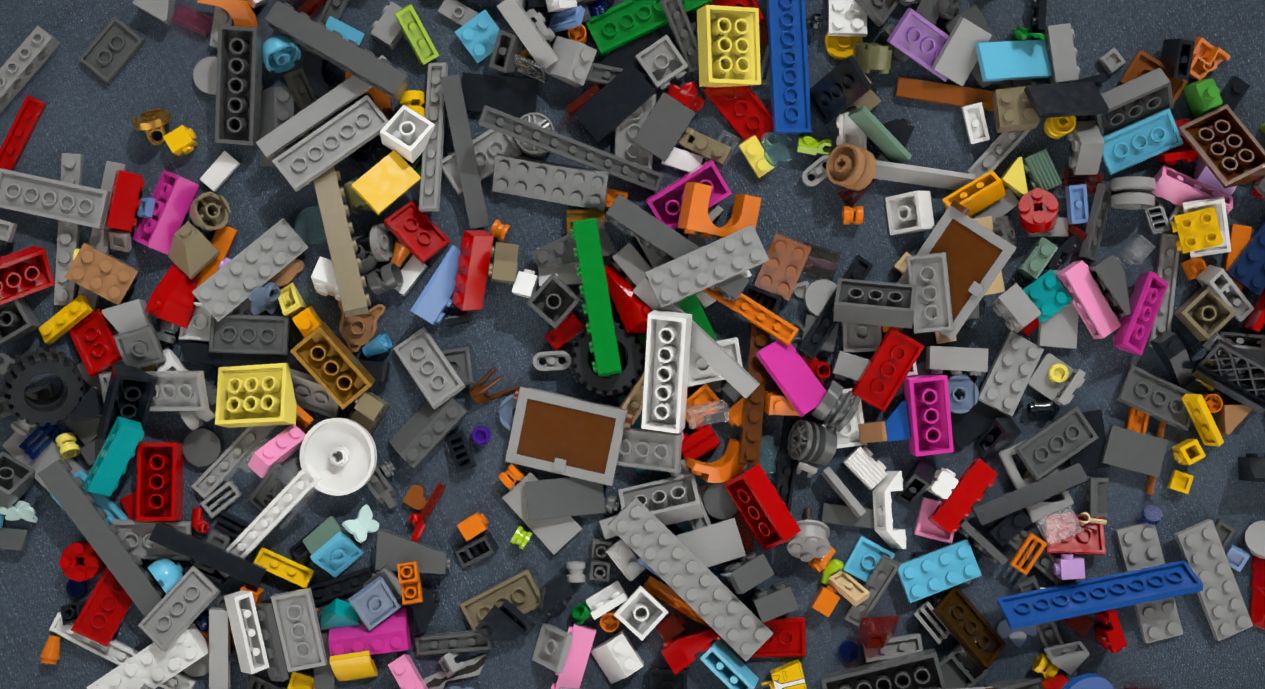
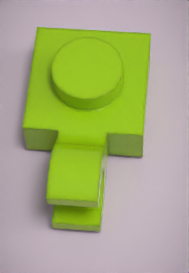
(811, 146)

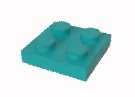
(1047, 295)

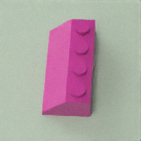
(667, 202)
(171, 206)
(1144, 307)
(928, 414)
(386, 637)

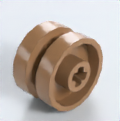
(851, 166)

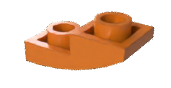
(410, 583)

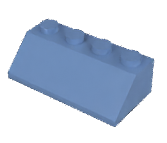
(439, 290)

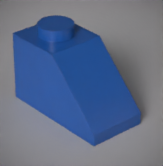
(897, 423)

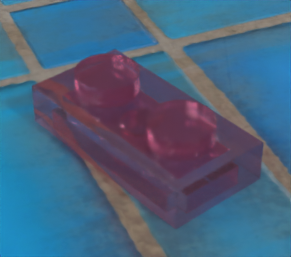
(192, 20)

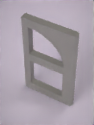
(1040, 509)

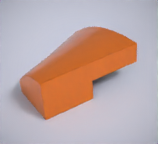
(1205, 58)

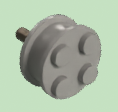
(811, 540)

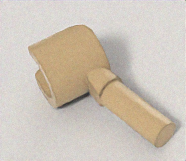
(1088, 519)

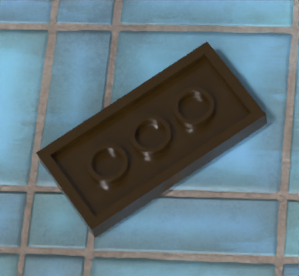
(969, 627)

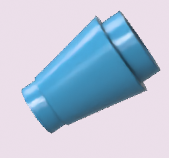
(378, 345)

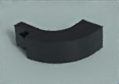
(315, 69)

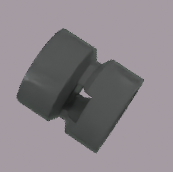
(387, 277)

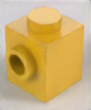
(181, 140)
(1188, 452)

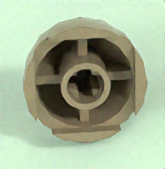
(210, 211)

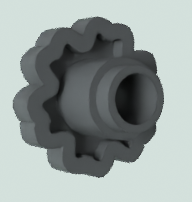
(1005, 229)

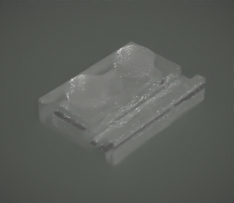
(1059, 526)

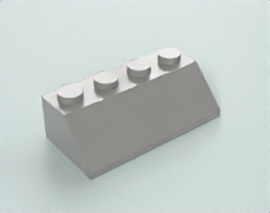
(668, 499)

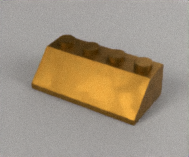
(333, 365)

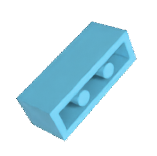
(728, 667)

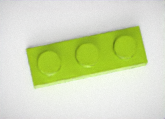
(416, 34)

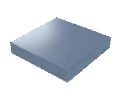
(374, 603)

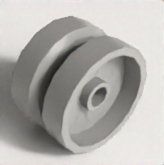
(1133, 193)

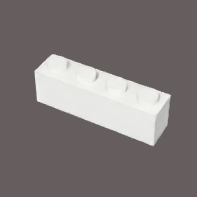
(246, 632)

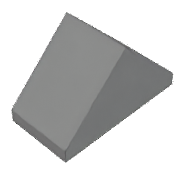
(1067, 656)

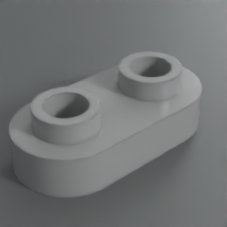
(817, 171)
(552, 360)

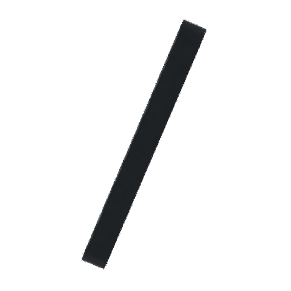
(200, 354)

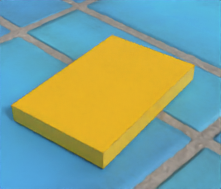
(386, 182)

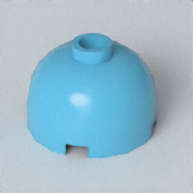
(280, 53)
(166, 573)

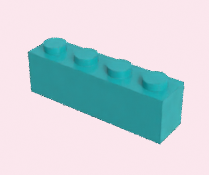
(114, 456)

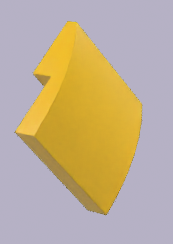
(353, 666)

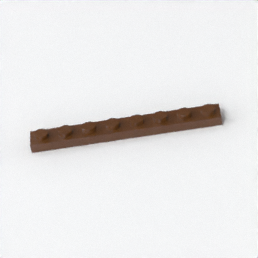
(754, 404)

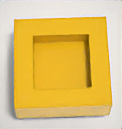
(1180, 481)

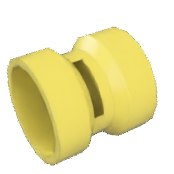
(67, 445)

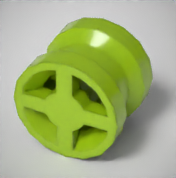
(521, 537)

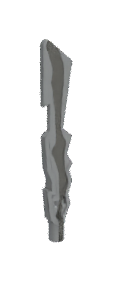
(471, 668)

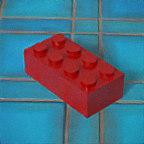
(159, 482)
(762, 507)

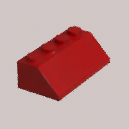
(24, 273)

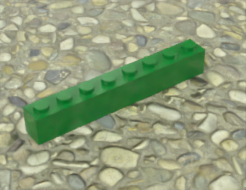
(597, 297)

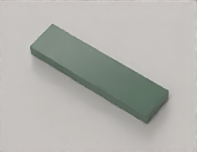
(879, 135)

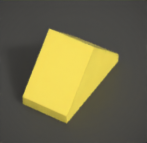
(1015, 178)
(291, 301)

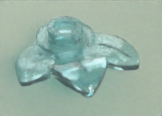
(777, 149)
(768, 454)

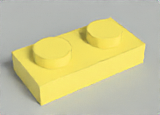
(755, 156)

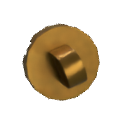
(152, 121)

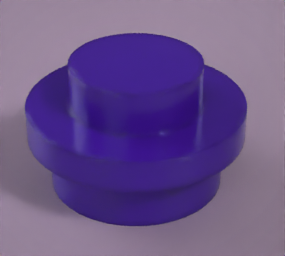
(481, 435)

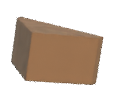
(1230, 417)
(872, 432)

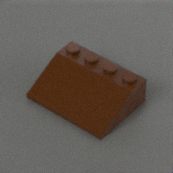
(1226, 147)

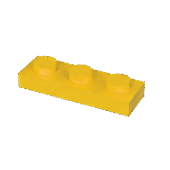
(65, 319)
(1202, 419)
(284, 567)

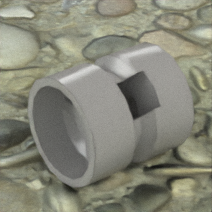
(195, 419)

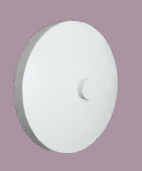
(341, 454)

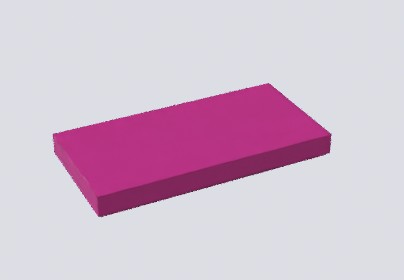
(792, 376)

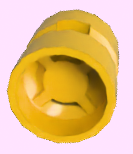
(415, 98)
(1059, 126)

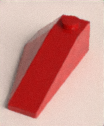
(174, 298)
(629, 306)
(683, 649)

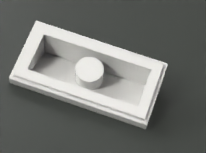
(411, 273)

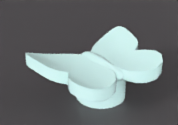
(20, 510)
(362, 524)

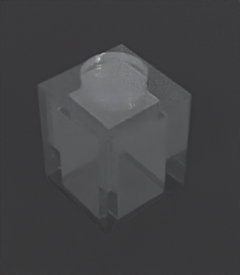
(1137, 250)

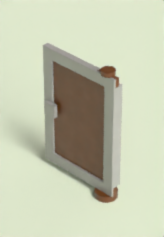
(973, 260)
(567, 435)

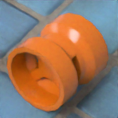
(578, 32)
(852, 215)
(1214, 402)
(515, 475)
(609, 624)

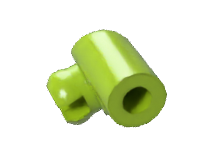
(832, 567)

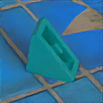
(339, 615)

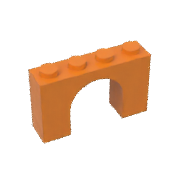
(695, 215)

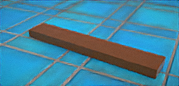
(943, 93)

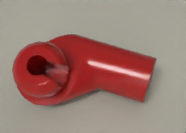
(198, 522)
(419, 526)

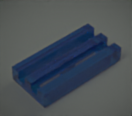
(28, 450)

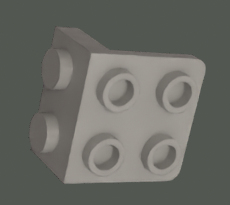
(1058, 393)

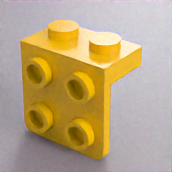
(1197, 230)

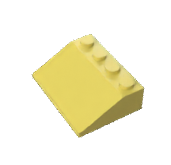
(728, 46)
(255, 396)

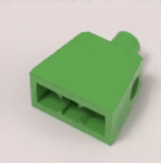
(1203, 97)

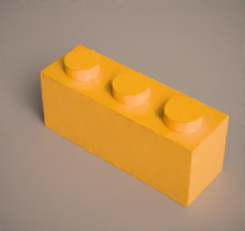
(978, 193)

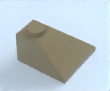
(191, 250)

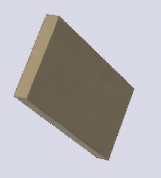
(518, 589)

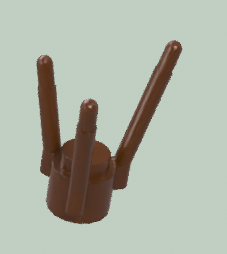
(480, 392)

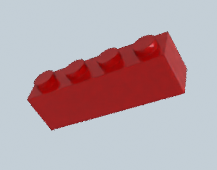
(472, 269)
(963, 496)

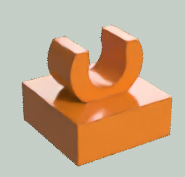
(1193, 267)

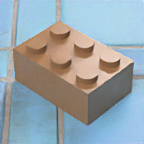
(101, 273)

